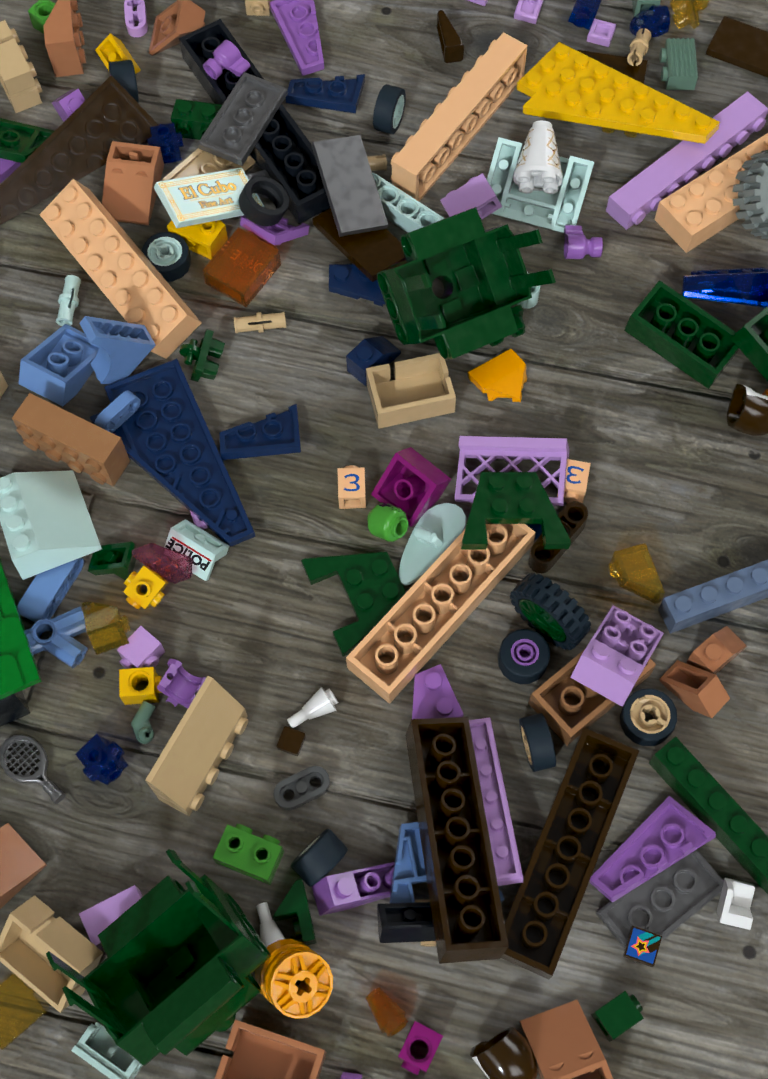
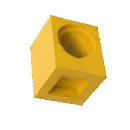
(131, 677)

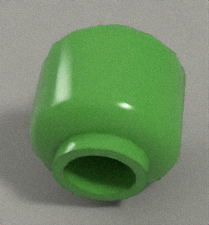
(387, 522)

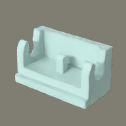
(103, 1054)

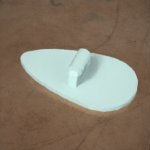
(429, 539)

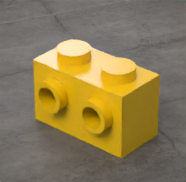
(202, 238)

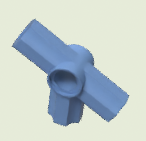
(61, 642)

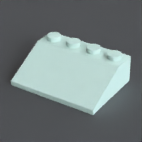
(45, 520)

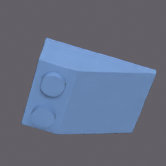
(59, 365)

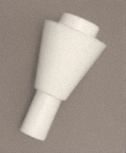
(319, 704)
(268, 928)

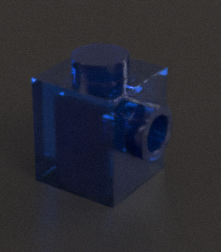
(584, 13)

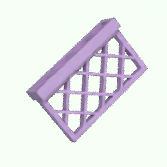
(512, 448)

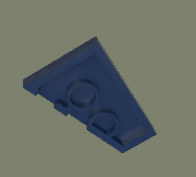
(333, 95)
(351, 282)
(266, 437)

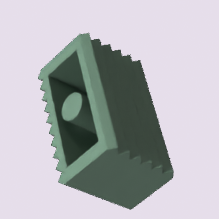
(679, 64)

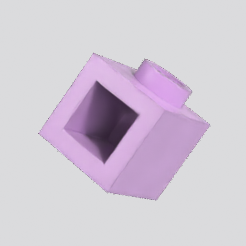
(141, 651)

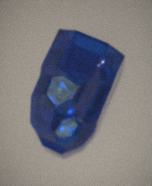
(654, 19)

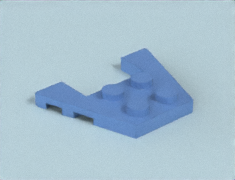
(409, 864)

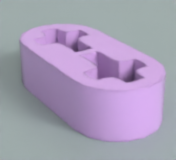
(133, 16)

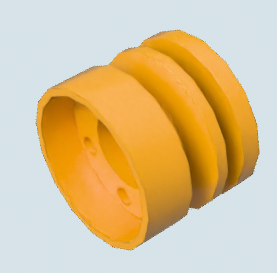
(278, 978)

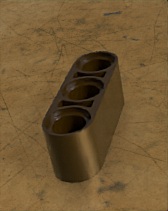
(573, 530)

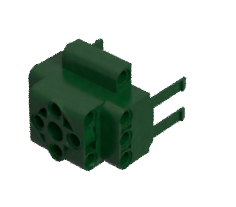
(479, 277)
(171, 968)

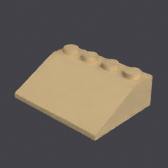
(197, 748)

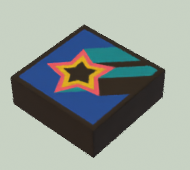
(642, 946)

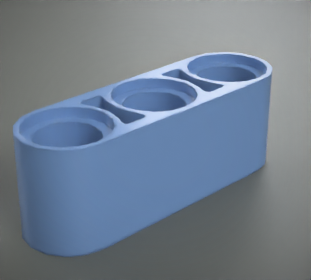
(49, 590)

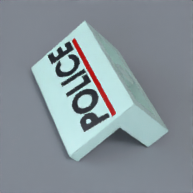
(198, 545)

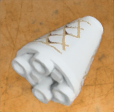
(539, 161)

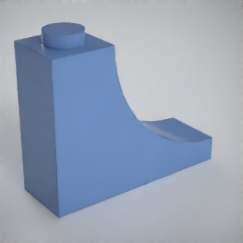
(120, 347)

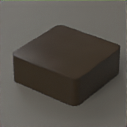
(291, 741)

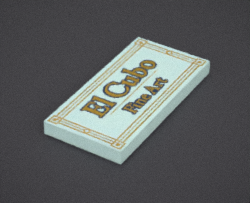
(203, 197)

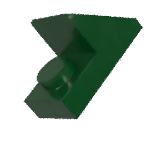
(113, 559)
(297, 905)

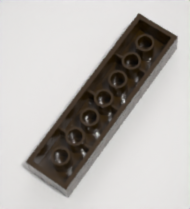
(455, 841)
(567, 852)

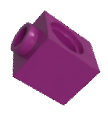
(430, 1038)

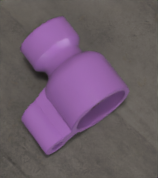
(226, 57)
(577, 245)

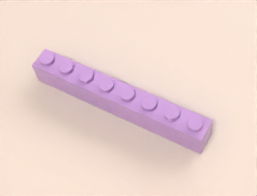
(685, 162)

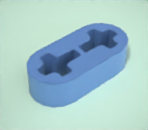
(118, 411)

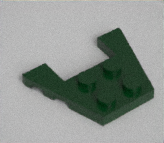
(512, 500)
(369, 585)

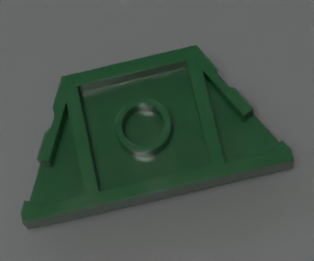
(20, 139)

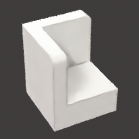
(736, 903)

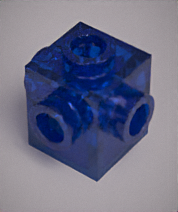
(168, 141)
(102, 759)

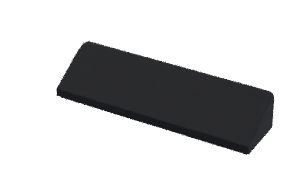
(405, 922)

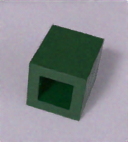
(618, 1015)

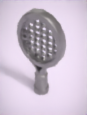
(48, 786)

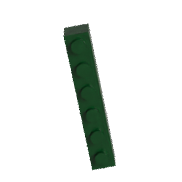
(714, 808)

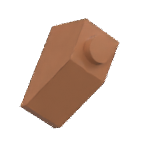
(717, 651)
(696, 688)

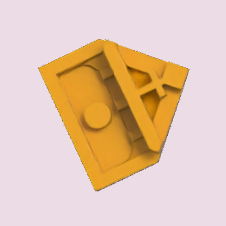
(501, 376)

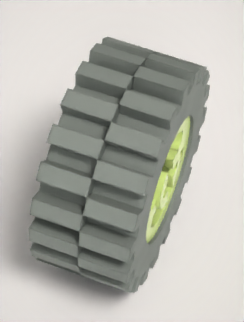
(753, 194)

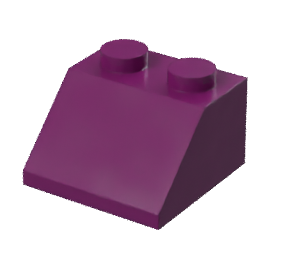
(411, 484)

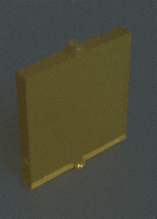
(17, 1009)

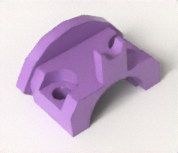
(182, 685)

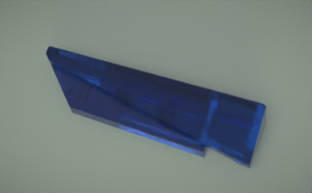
(734, 286)

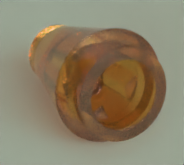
(387, 1013)

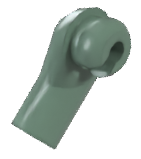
(141, 725)

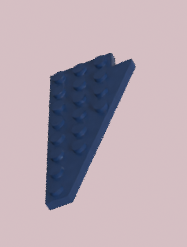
(178, 451)

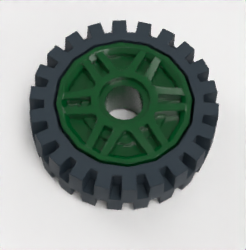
(550, 611)

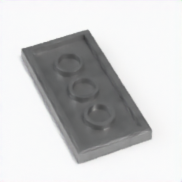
(242, 118)
(349, 185)
(664, 900)

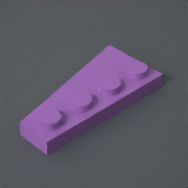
(301, 32)
(653, 847)

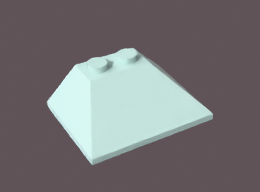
(538, 207)

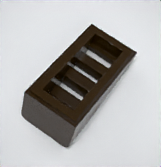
(450, 42)

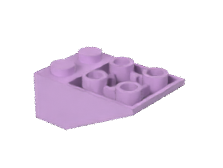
(616, 655)

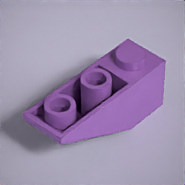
(353, 888)

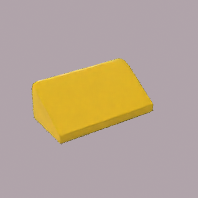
(113, 50)

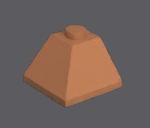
(174, 23)

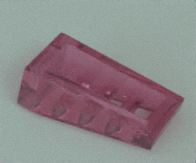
(165, 562)

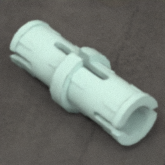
(68, 300)

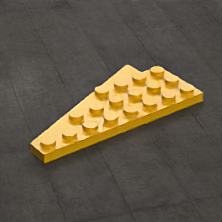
(585, 91)

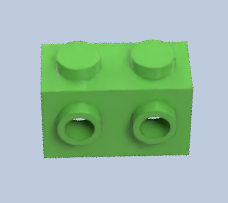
(248, 853)

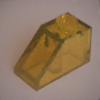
(637, 572)
(105, 626)

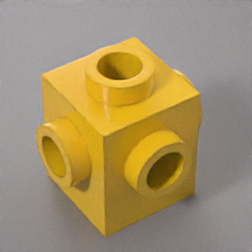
(155, 586)

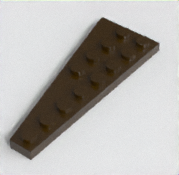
(76, 148)

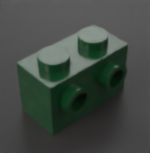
(193, 117)

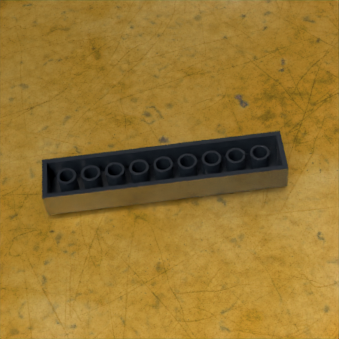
(282, 147)

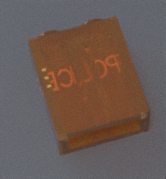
(242, 266)

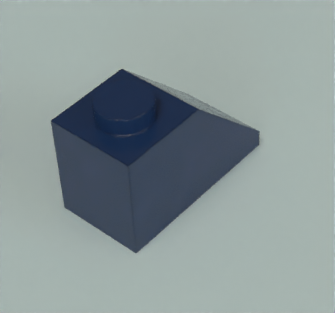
(368, 354)

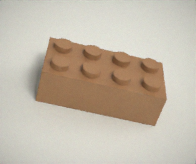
(71, 440)
(571, 705)

